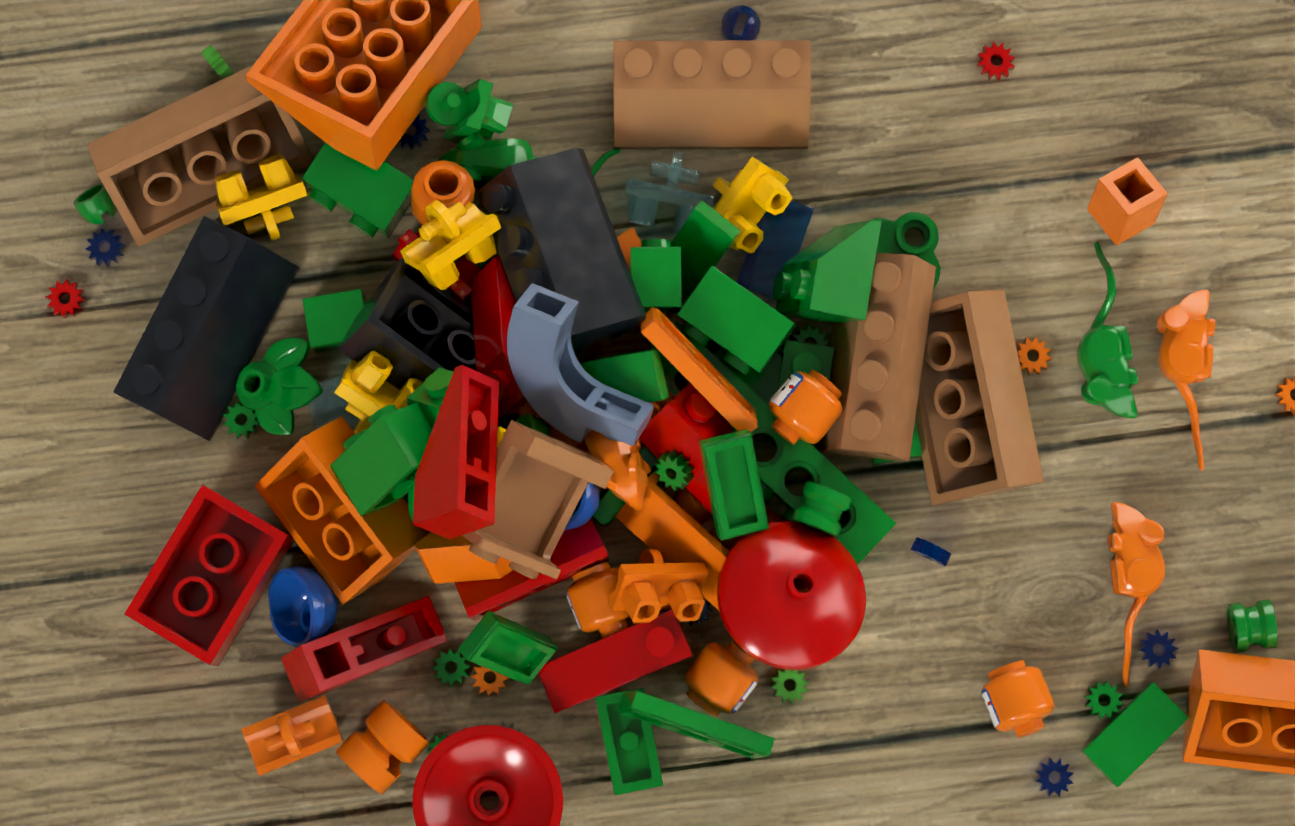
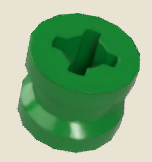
(822, 508)
(1252, 626)

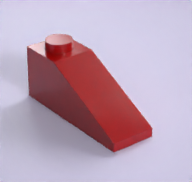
(492, 312)
(679, 428)
(459, 462)
(363, 649)
(614, 661)

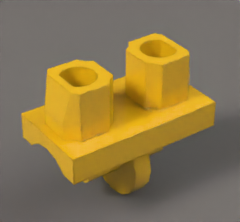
(280, 188)
(748, 198)
(448, 237)
(367, 390)

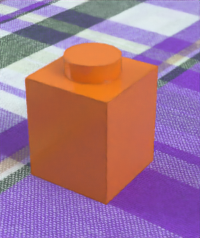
(1127, 201)

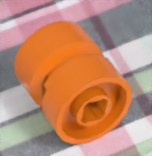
(382, 747)

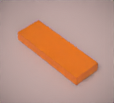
(698, 371)

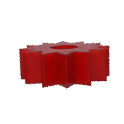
(991, 69)
(59, 291)

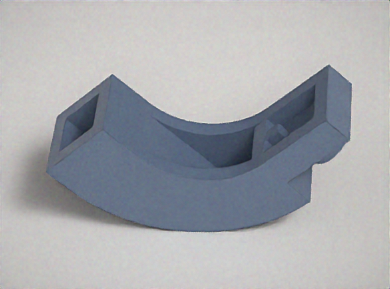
(554, 379)

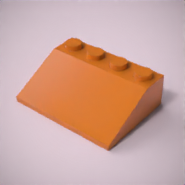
(363, 67)

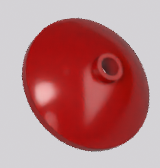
(774, 618)
(482, 760)

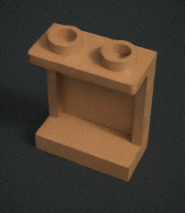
(534, 499)

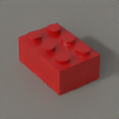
(209, 576)

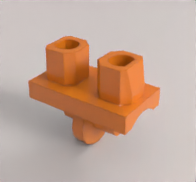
(656, 586)
(292, 735)

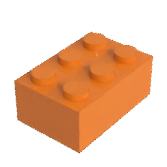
(319, 515)

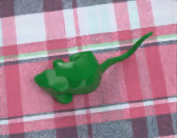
(490, 157)
(1105, 357)

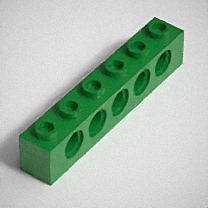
(866, 520)

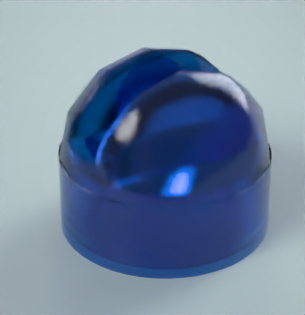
(751, 26)

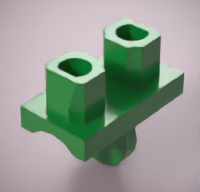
(467, 110)

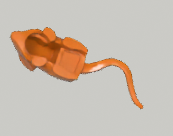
(1185, 352)
(630, 470)
(1136, 566)

